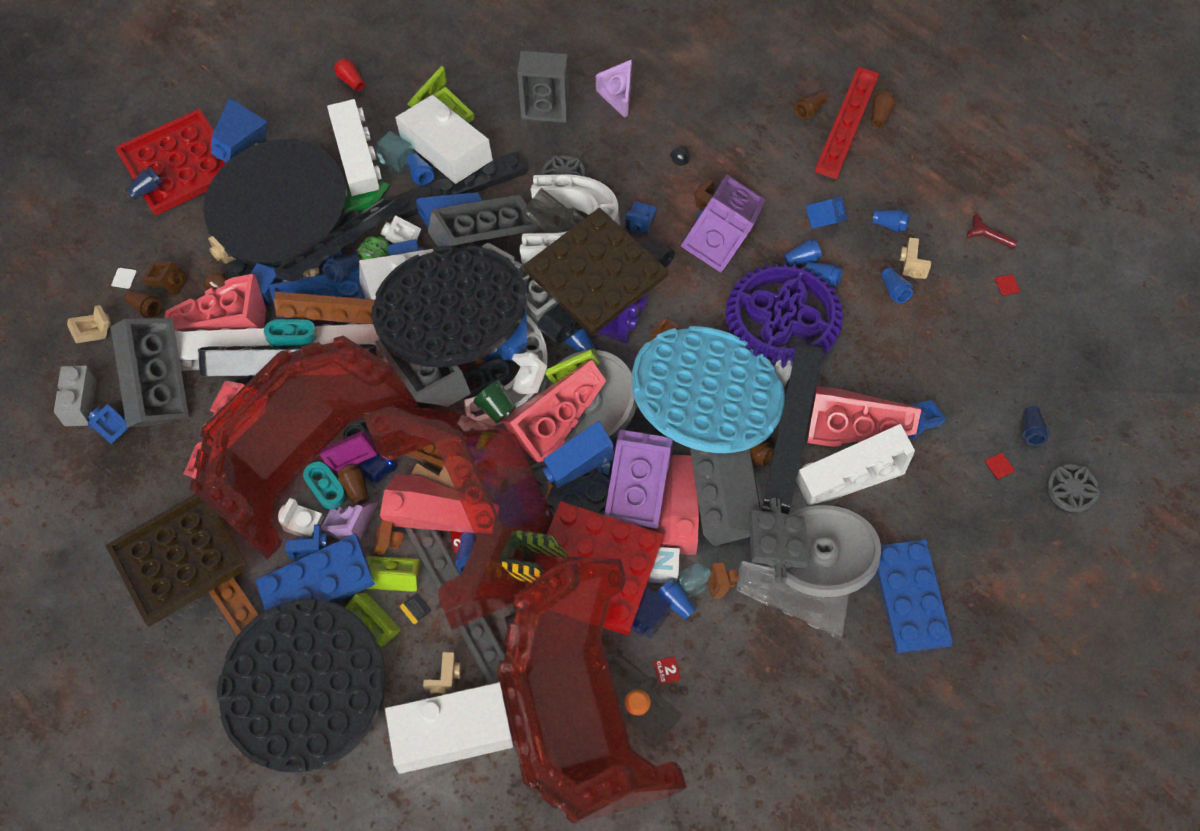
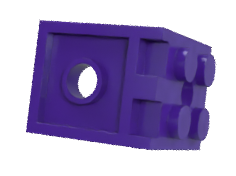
(626, 322)

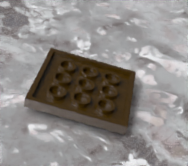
(595, 271)
(175, 558)

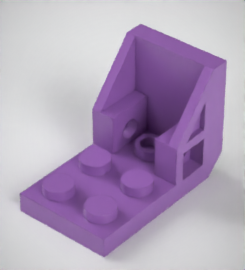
(724, 223)
(639, 478)

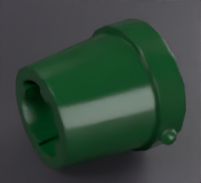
(495, 402)

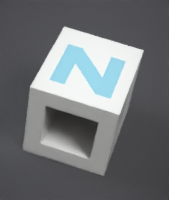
(666, 566)

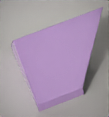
(615, 86)
(348, 521)

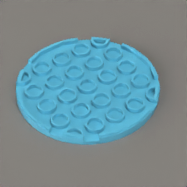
(707, 390)

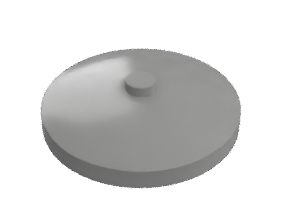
(614, 402)
(841, 552)

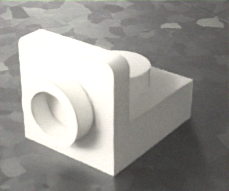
(399, 231)
(530, 373)
(299, 519)

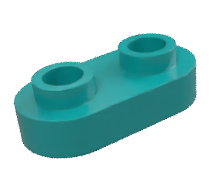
(290, 332)
(326, 486)

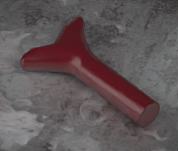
(981, 229)

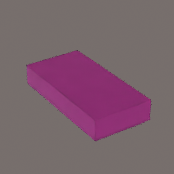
(349, 451)

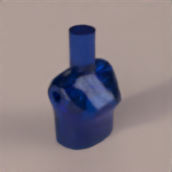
(377, 468)

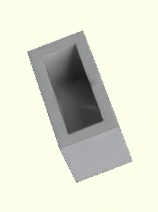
(76, 395)

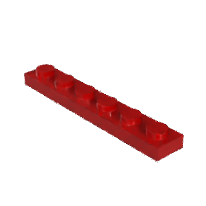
(847, 123)

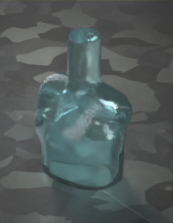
(694, 579)

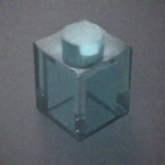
(393, 151)

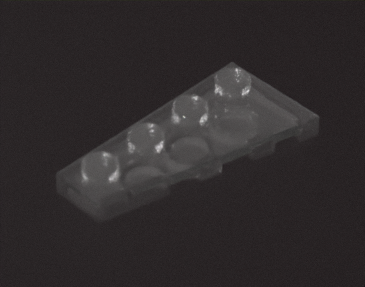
(819, 612)

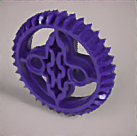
(795, 282)

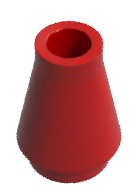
(348, 73)

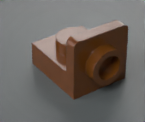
(704, 194)
(165, 275)

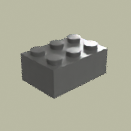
(543, 86)

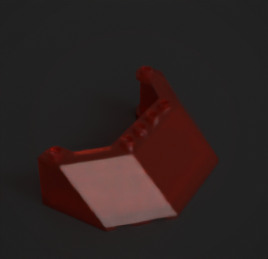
(282, 425)
(492, 487)
(565, 699)

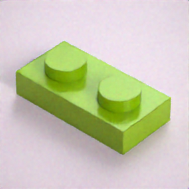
(454, 104)

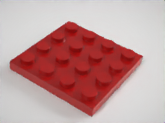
(178, 155)
(599, 536)

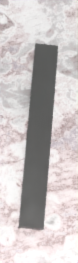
(441, 569)

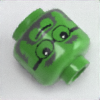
(373, 248)

